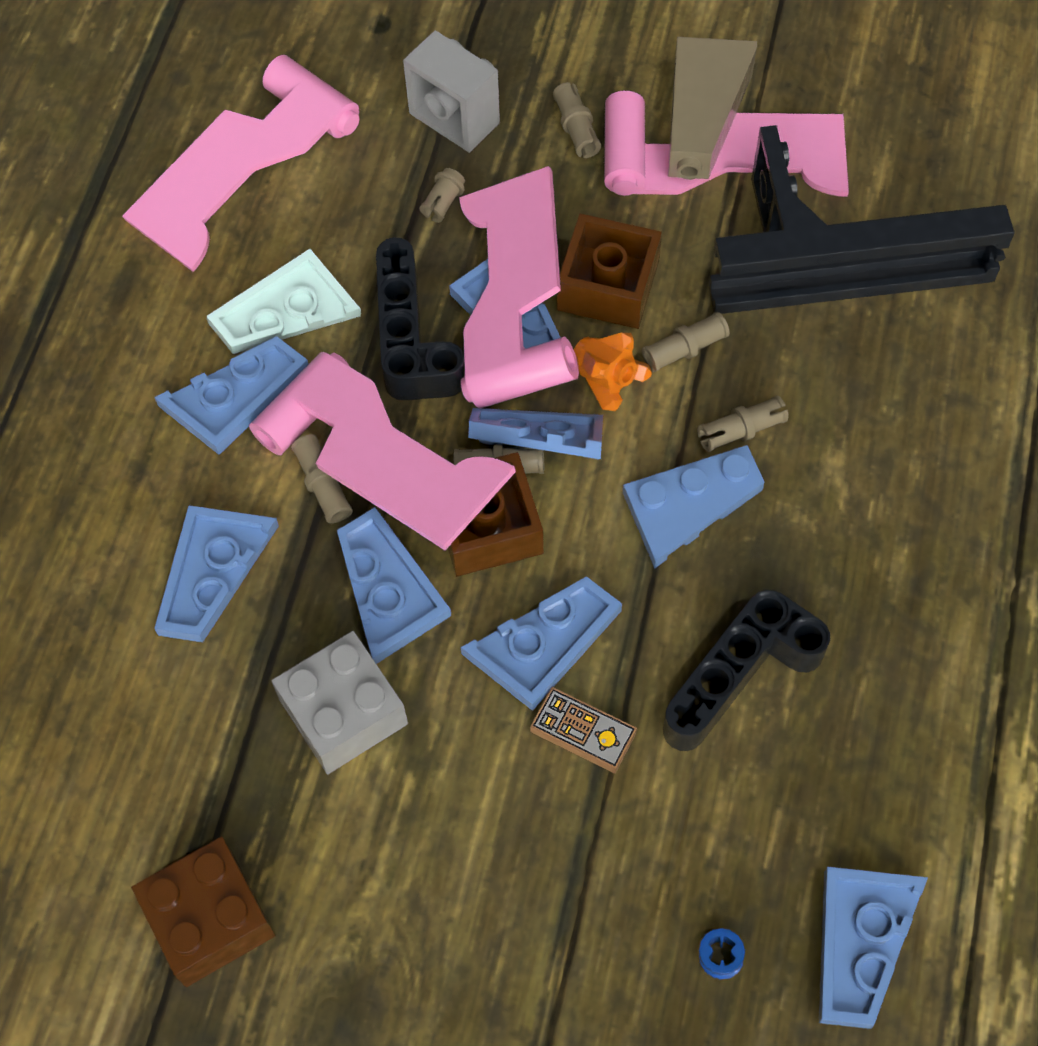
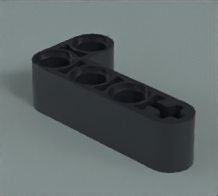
(402, 317)
(734, 672)

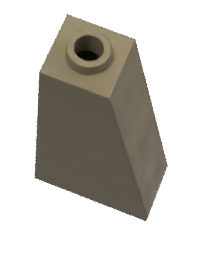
(706, 97)

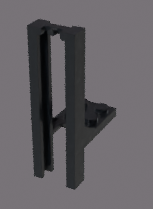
(814, 262)

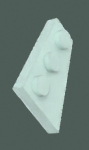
(283, 305)

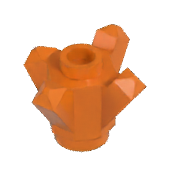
(609, 367)

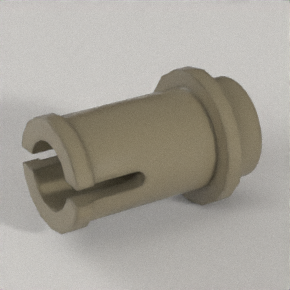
(447, 187)

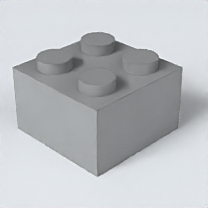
(452, 90)
(340, 702)

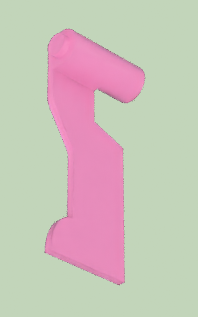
(231, 150)
(634, 167)
(521, 276)
(376, 457)

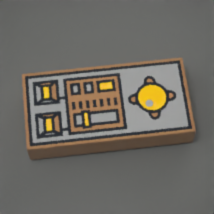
(583, 730)

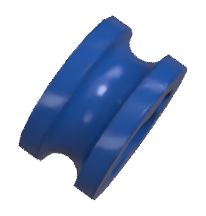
(706, 953)

